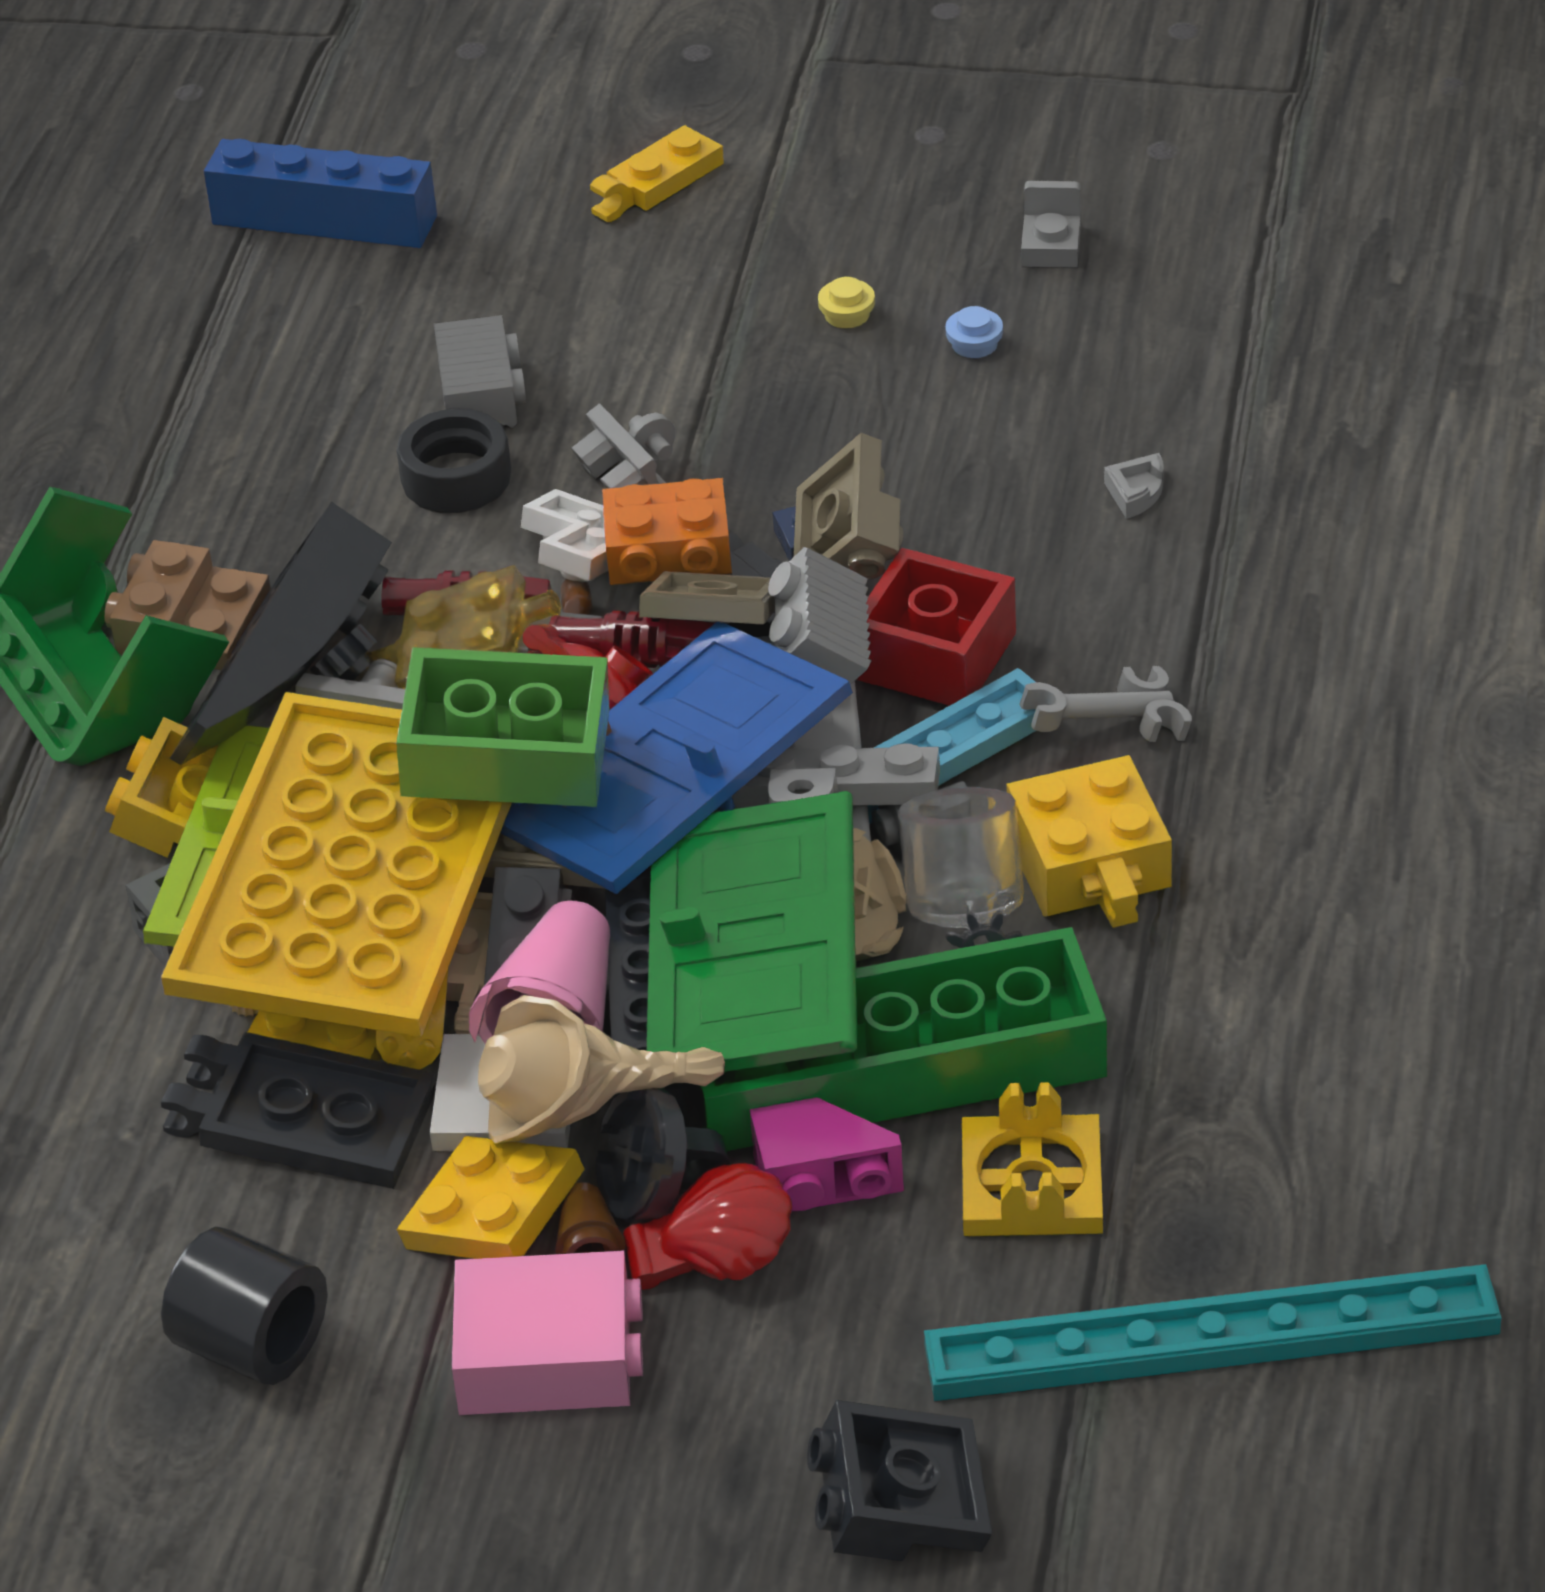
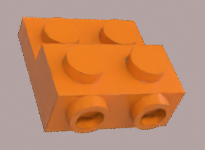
(666, 530)

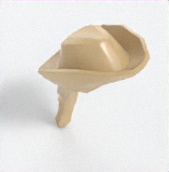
(555, 1069)

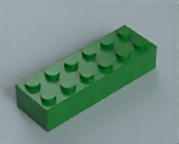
(939, 1037)

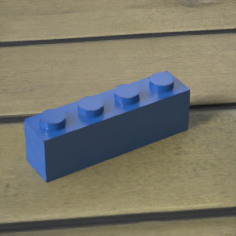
(321, 192)

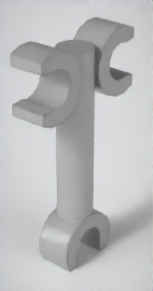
(1132, 699)

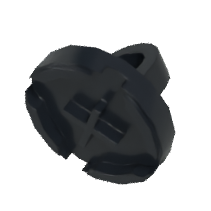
(651, 1155)

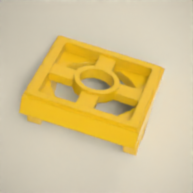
(1031, 1211)

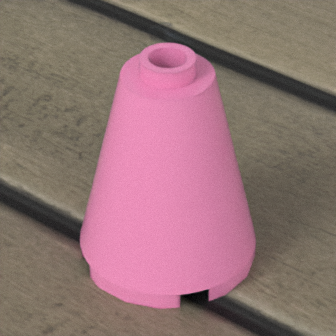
(556, 961)

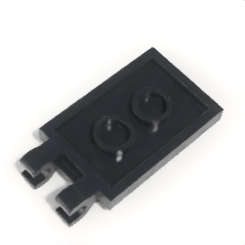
(301, 1106)

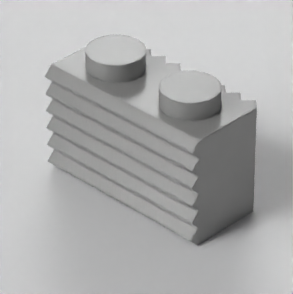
(477, 367)
(821, 613)

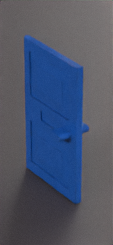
(681, 753)

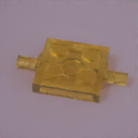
(471, 615)

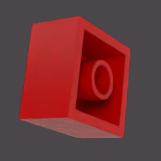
(937, 626)

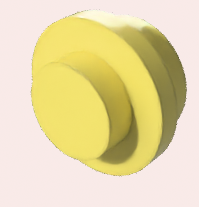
(846, 302)

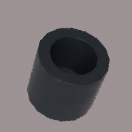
(244, 1305)

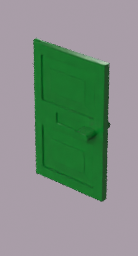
(756, 935)

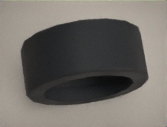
(461, 487)

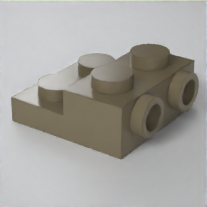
(845, 512)

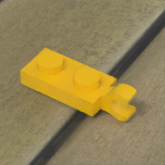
(656, 172)

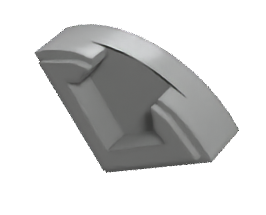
(1135, 483)

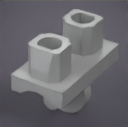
(636, 450)

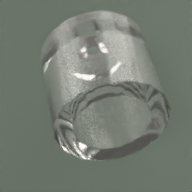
(961, 855)

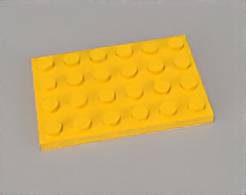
(331, 882)

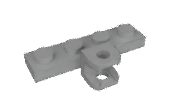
(869, 774)

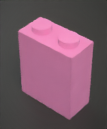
(545, 1333)

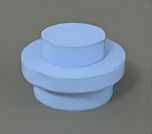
(974, 331)

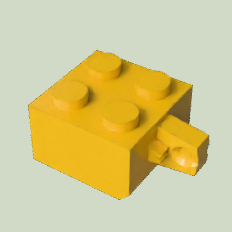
(1091, 839)

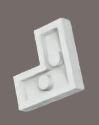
(570, 533)

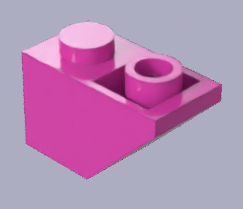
(825, 1153)

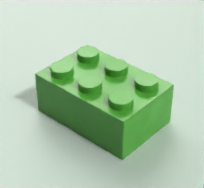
(503, 727)

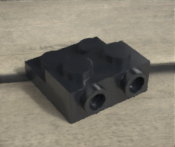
(898, 1481)

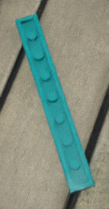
(1211, 1332)

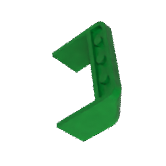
(59, 661)

